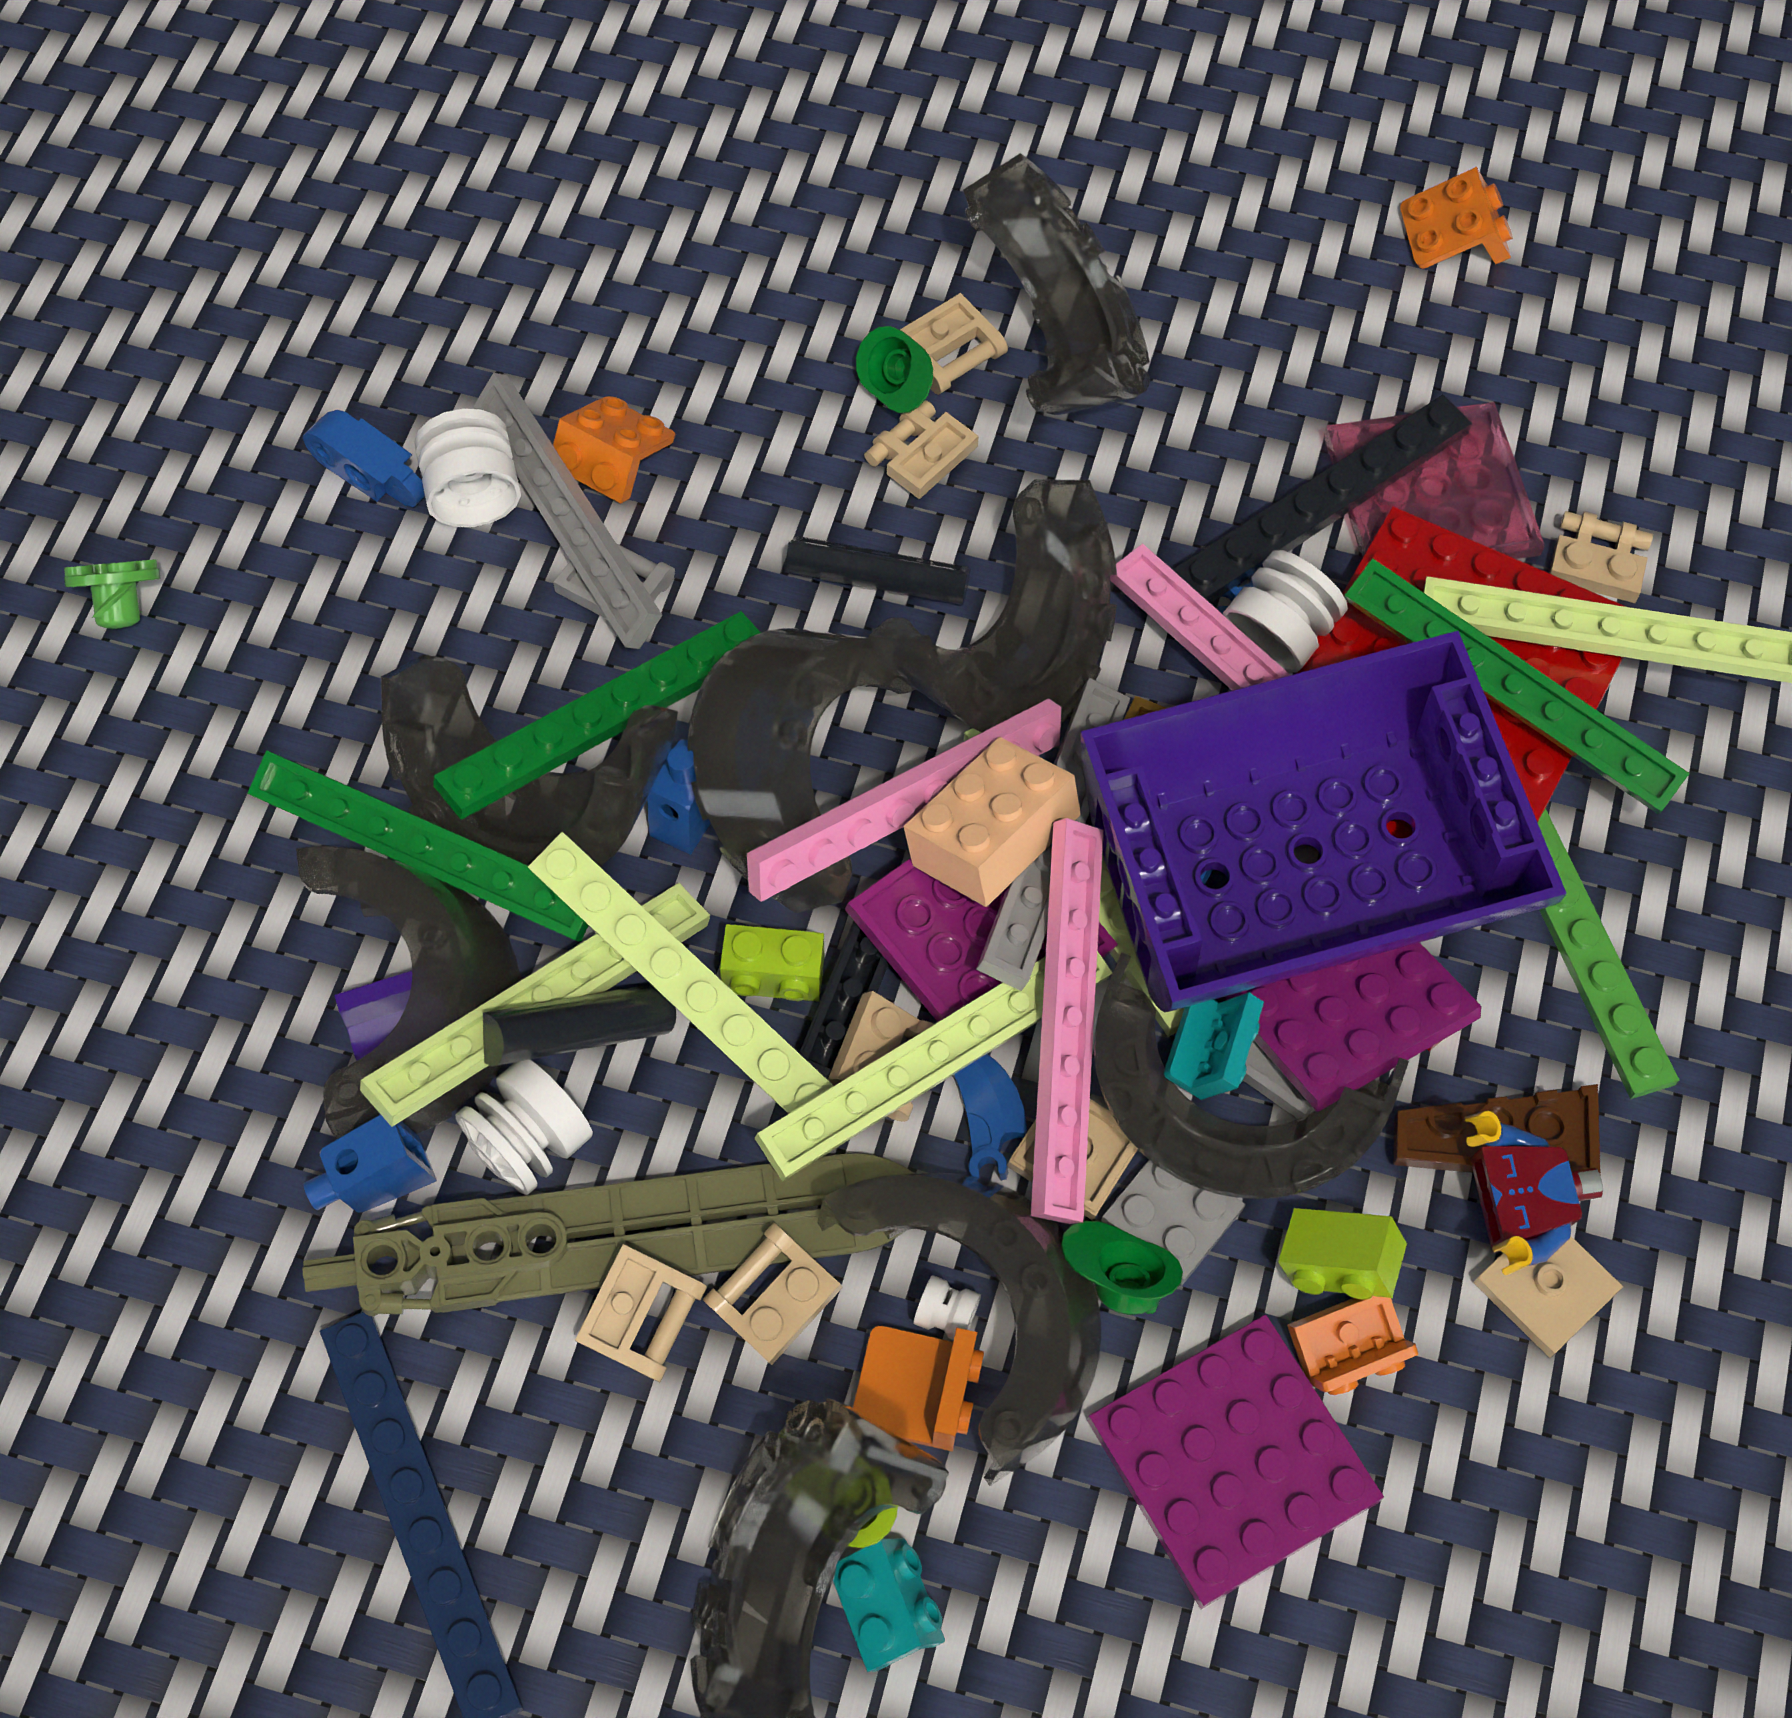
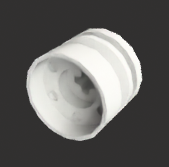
(467, 468)
(1287, 609)
(530, 1119)

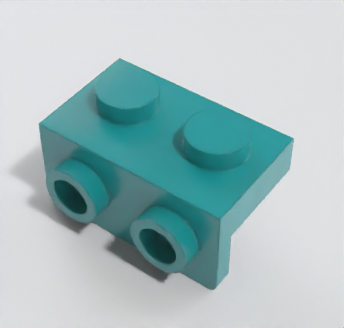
(1214, 1045)
(887, 1603)

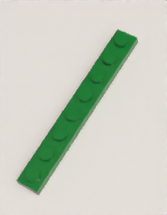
(1523, 689)
(587, 720)
(413, 842)

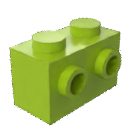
(773, 962)
(1342, 1253)

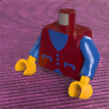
(1526, 1191)

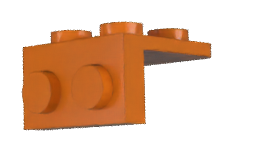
(1456, 218)
(606, 444)
(919, 1384)

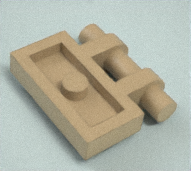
(928, 457)
(1598, 567)

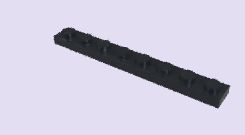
(1325, 498)

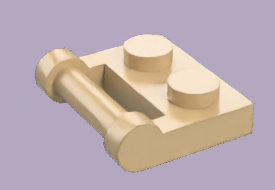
(950, 328)
(872, 1034)
(624, 1305)
(785, 1305)

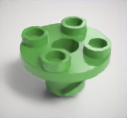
(113, 589)

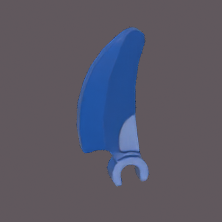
(992, 1112)

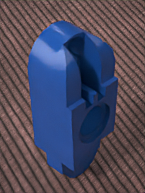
(364, 457)

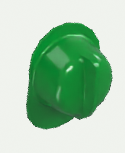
(894, 369)
(1124, 1268)

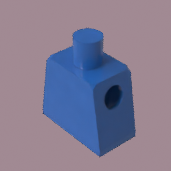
(673, 797)
(371, 1167)

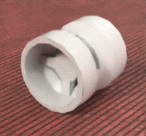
(946, 1307)

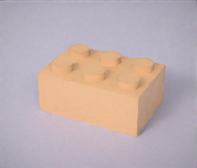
(991, 821)

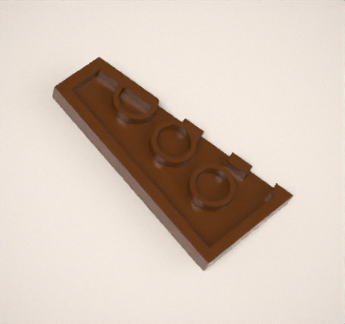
(1438, 1134)

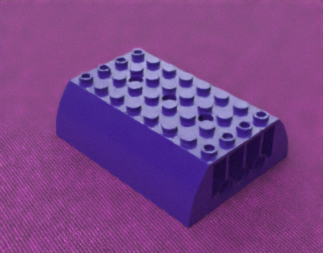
(1325, 767)

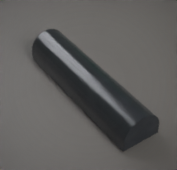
(877, 569)
(856, 972)
(575, 1024)

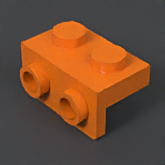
(1350, 1343)

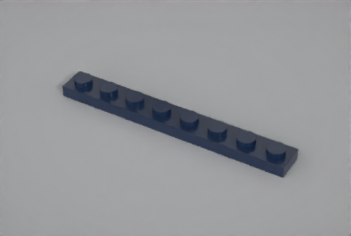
(420, 1520)

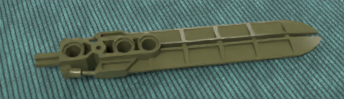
(584, 1265)

